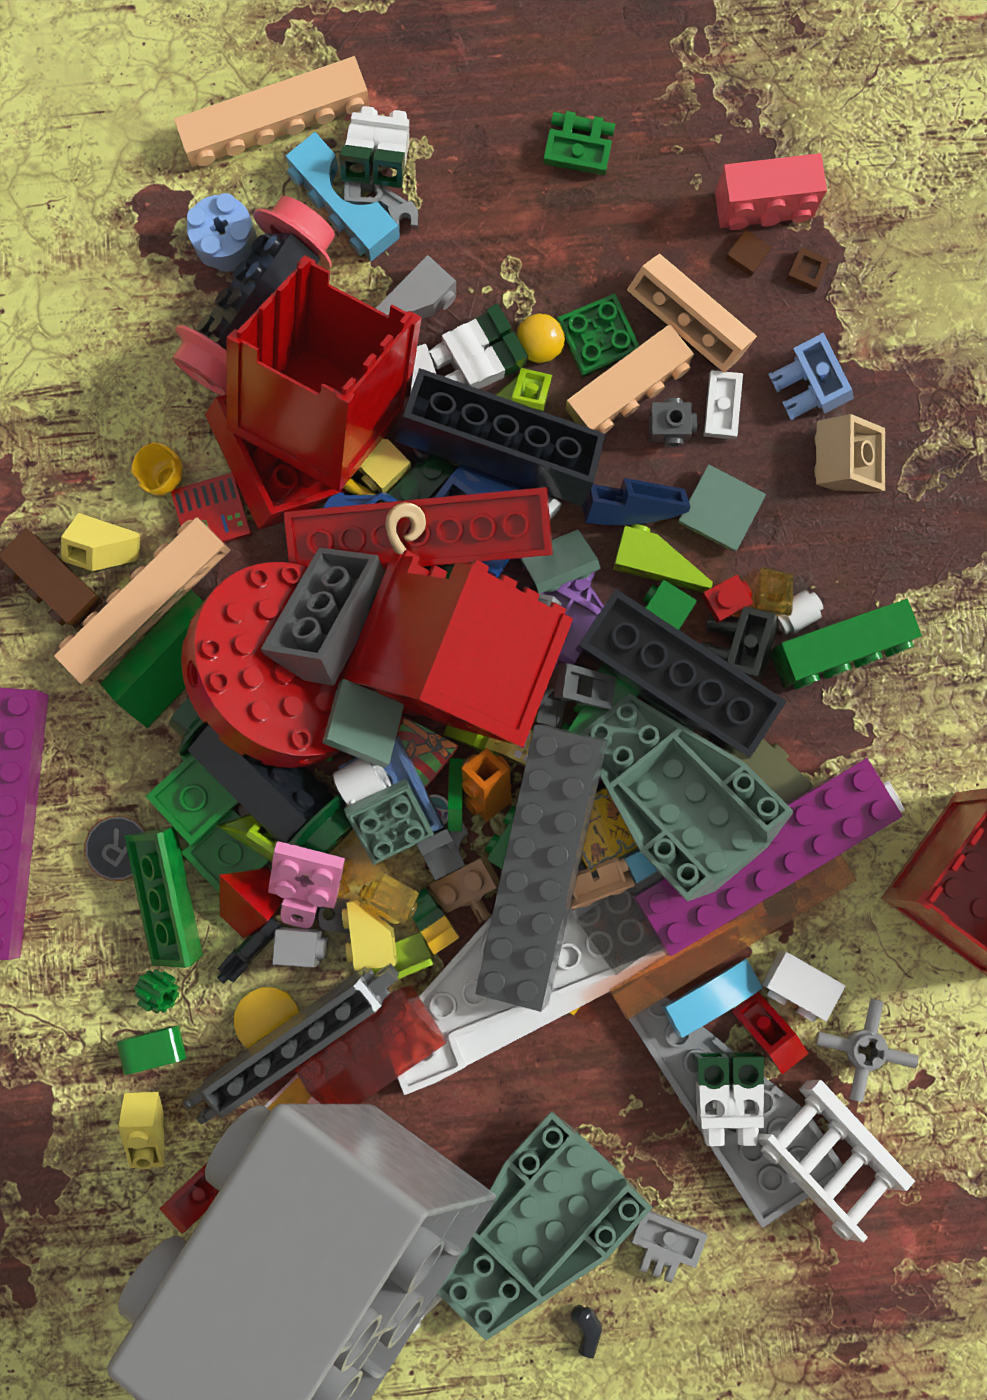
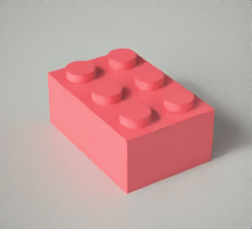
(770, 191)

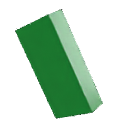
(455, 795)

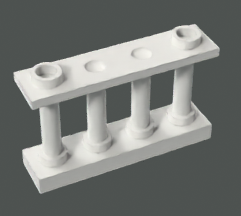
(865, 1151)

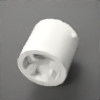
(360, 780)

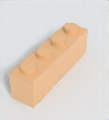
(691, 312)
(630, 381)

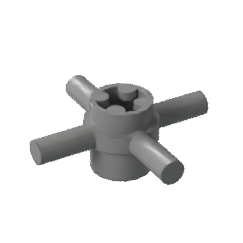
(879, 1052)

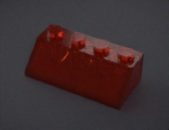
(373, 1051)

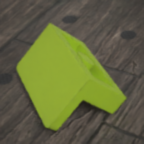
(411, 955)

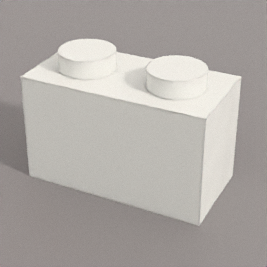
(802, 985)

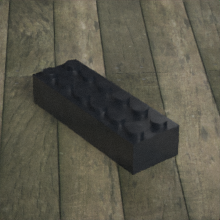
(500, 437)
(680, 675)

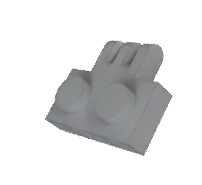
(667, 1244)

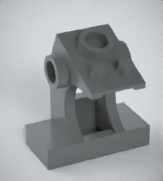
(574, 685)

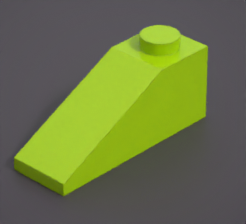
(653, 558)

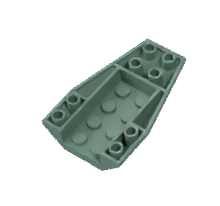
(684, 798)
(551, 1223)

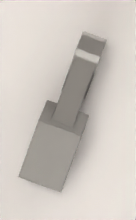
(396, 206)

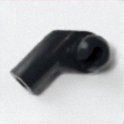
(590, 1327)

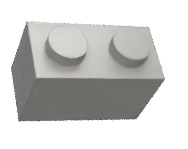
(299, 947)

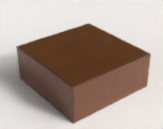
(748, 253)
(808, 269)

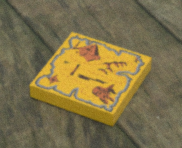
(606, 833)

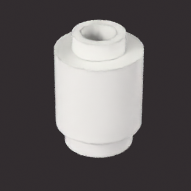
(805, 612)

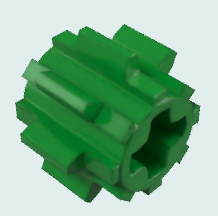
(156, 991)

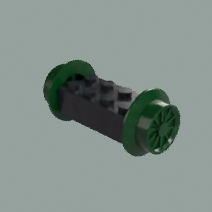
(282, 799)

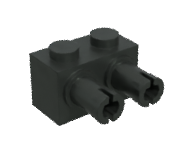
(752, 641)

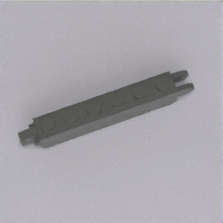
(293, 1042)

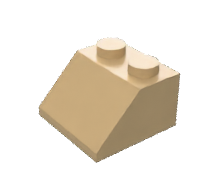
(850, 454)

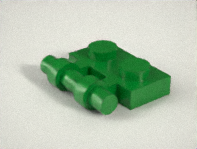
(576, 150)

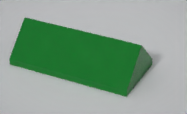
(152, 671)
(164, 897)

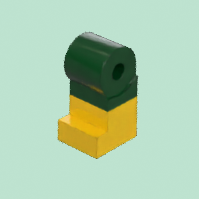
(433, 922)

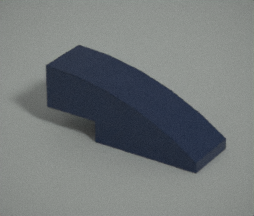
(634, 503)

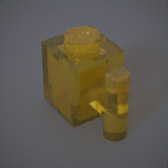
(358, 865)
(389, 899)

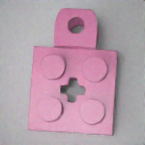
(301, 892)

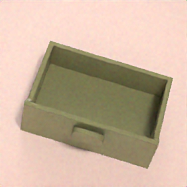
(773, 768)

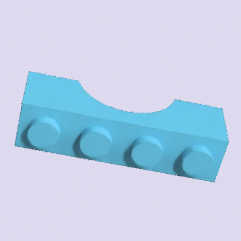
(367, 225)

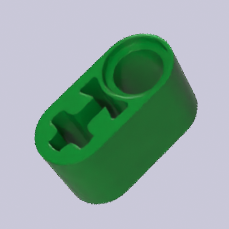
(151, 1050)

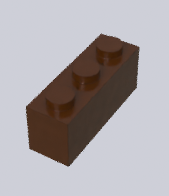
(49, 579)

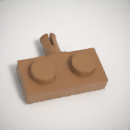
(467, 887)

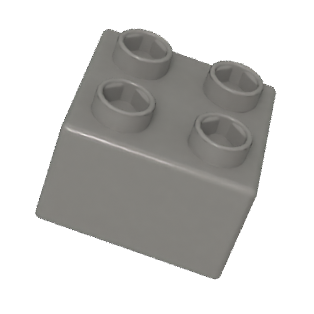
(303, 1264)

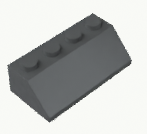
(325, 615)

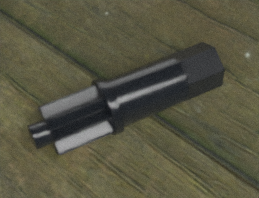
(247, 951)

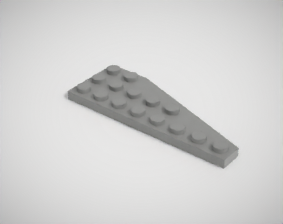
(761, 1183)

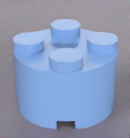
(210, 219)

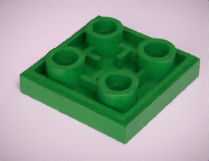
(598, 335)

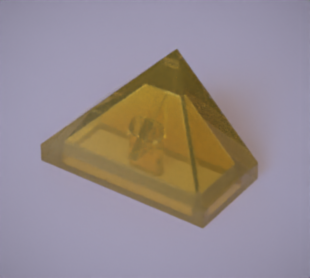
(774, 592)

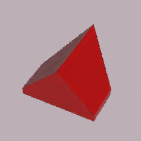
(246, 900)

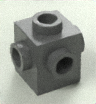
(671, 422)

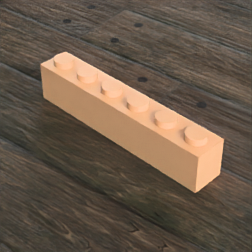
(272, 112)
(141, 602)

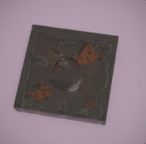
(618, 930)

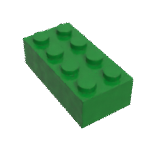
(844, 643)

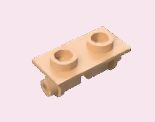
(611, 880)

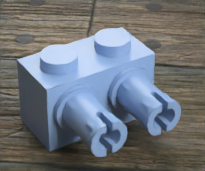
(819, 366)

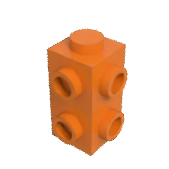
(486, 784)

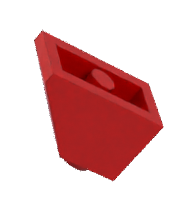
(770, 1032)

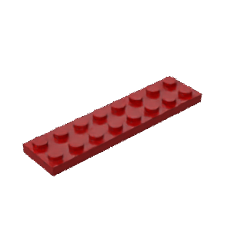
(455, 529)

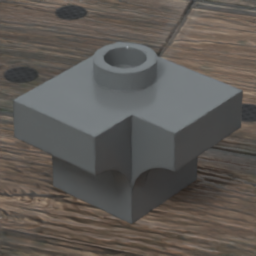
(443, 851)

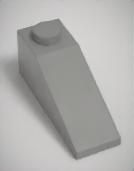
(422, 291)

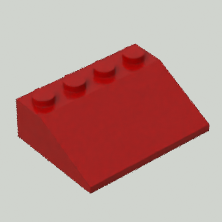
(263, 479)

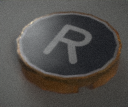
(106, 847)

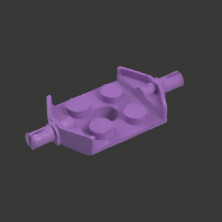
(582, 606)

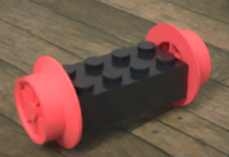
(289, 234)

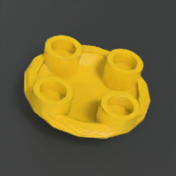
(262, 1013)

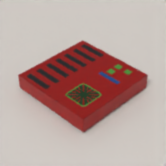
(216, 504)

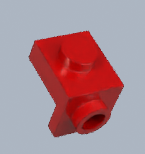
(727, 598)

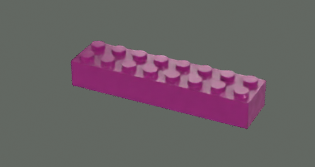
(21, 751)
(822, 826)

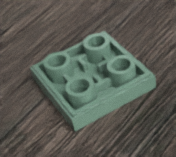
(722, 508)
(570, 561)
(363, 723)
(389, 821)

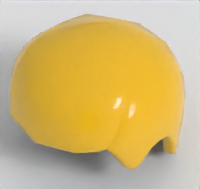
(541, 337)
(157, 468)

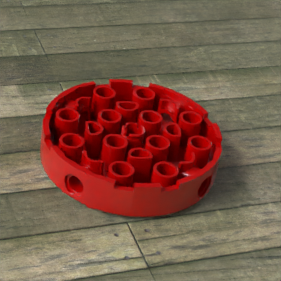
(241, 691)

